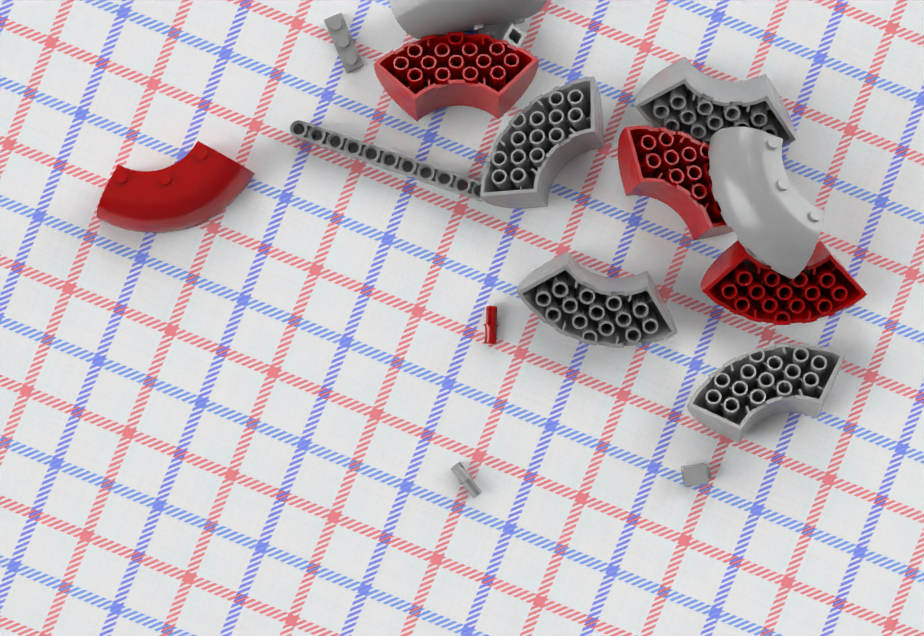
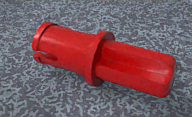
(491, 325)

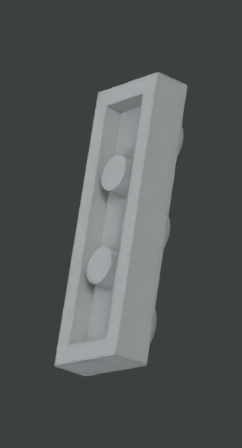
(343, 42)

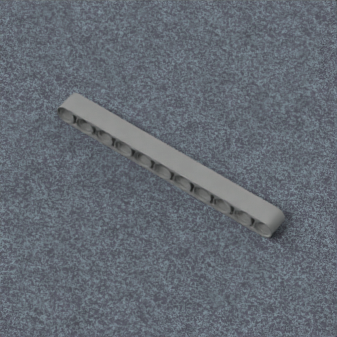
(382, 154)

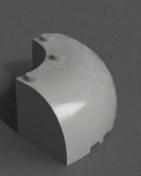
(439, 17)
(701, 105)
(542, 143)
(761, 199)
(596, 306)
(764, 385)

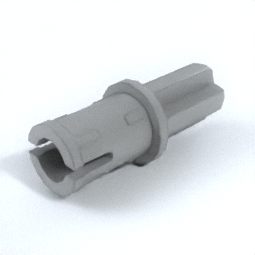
(465, 479)

